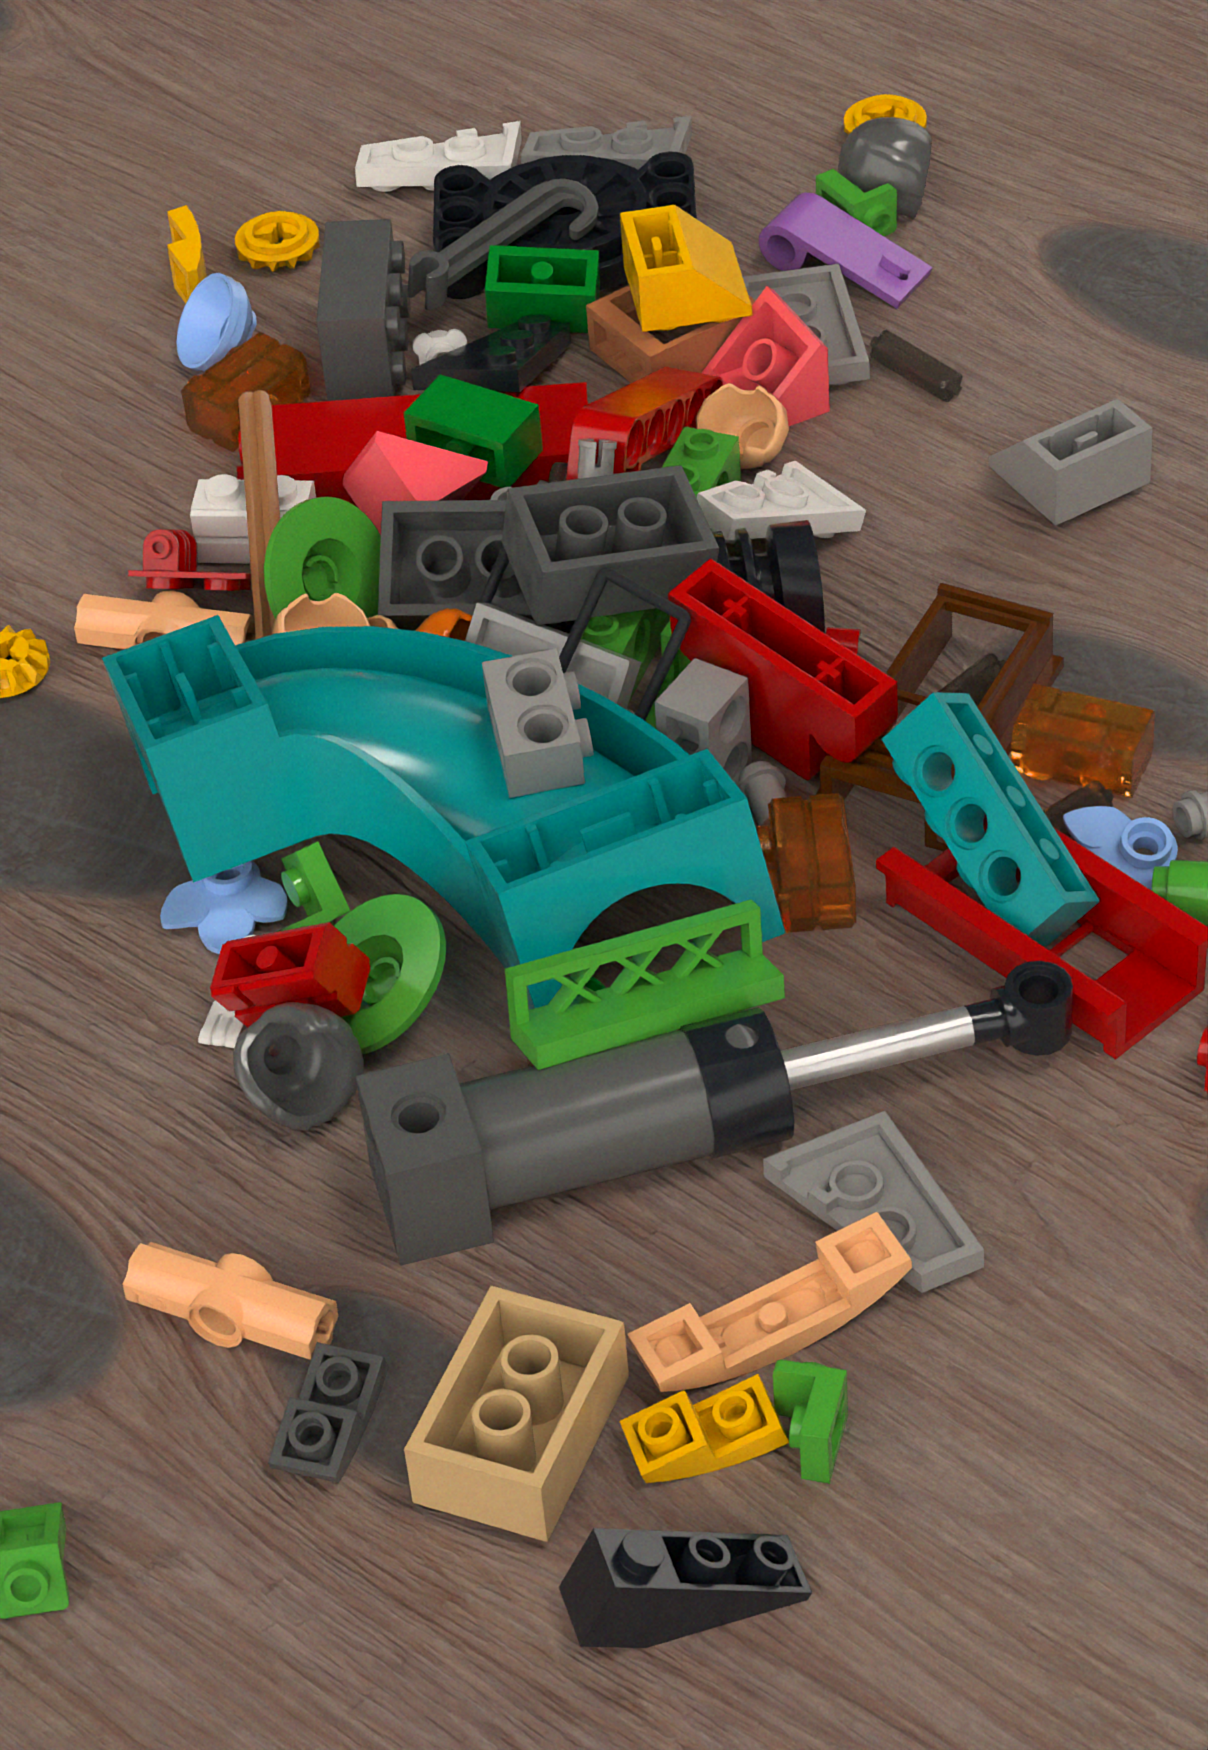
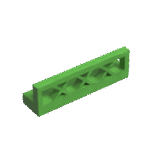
(646, 1005)

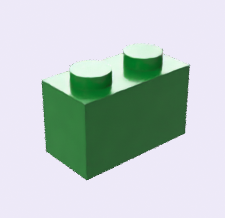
(541, 283)
(477, 425)

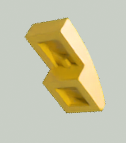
(185, 252)

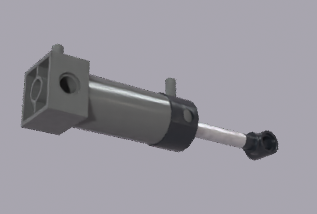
(709, 1089)

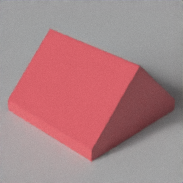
(778, 354)
(408, 471)

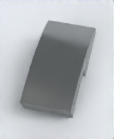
(331, 1414)

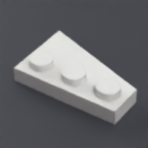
(418, 160)
(780, 499)

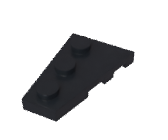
(502, 359)

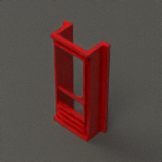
(1122, 1005)

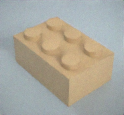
(517, 1413)

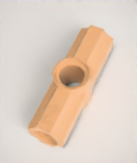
(129, 622)
(229, 1300)

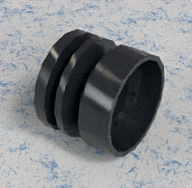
(785, 571)

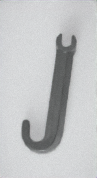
(439, 270)

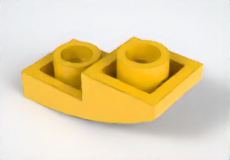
(689, 1440)

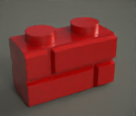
(290, 966)

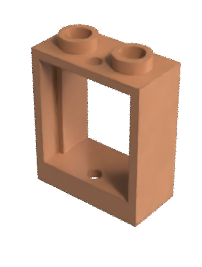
(619, 341)

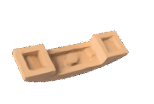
(778, 1318)

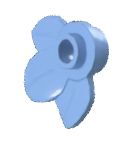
(1116, 838)
(225, 905)

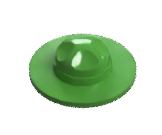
(322, 551)
(405, 962)

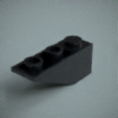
(670, 1584)

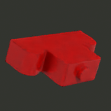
(803, 686)

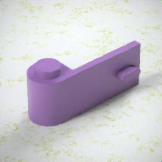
(822, 230)

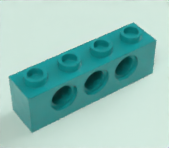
(1018, 833)

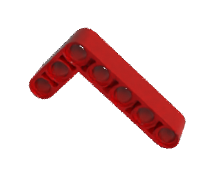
(642, 417)

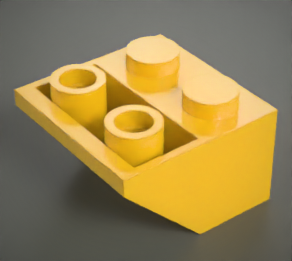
(680, 270)

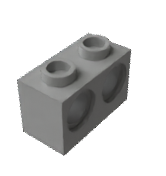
(708, 711)
(535, 722)

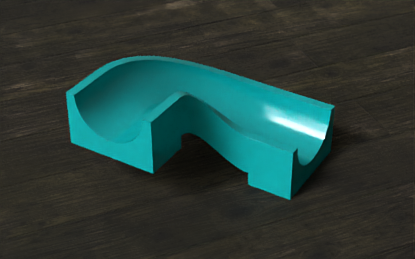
(398, 748)

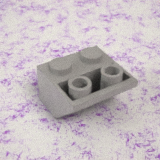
(1079, 462)

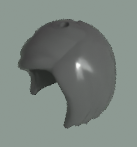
(891, 153)
(306, 1072)

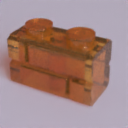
(256, 365)
(1082, 740)
(810, 862)

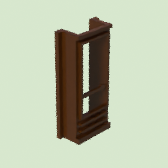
(1028, 664)

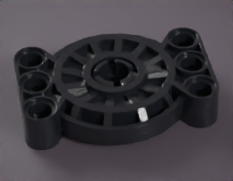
(468, 198)

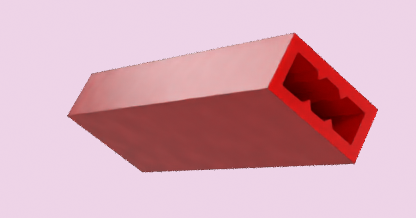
(327, 436)

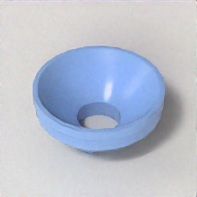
(214, 322)

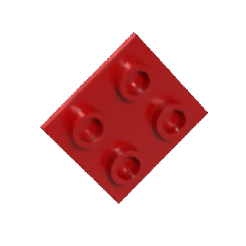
(172, 564)

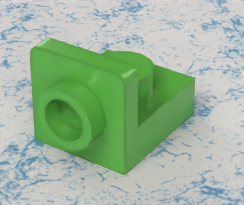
(873, 208)
(313, 885)
(819, 1411)
(32, 1560)

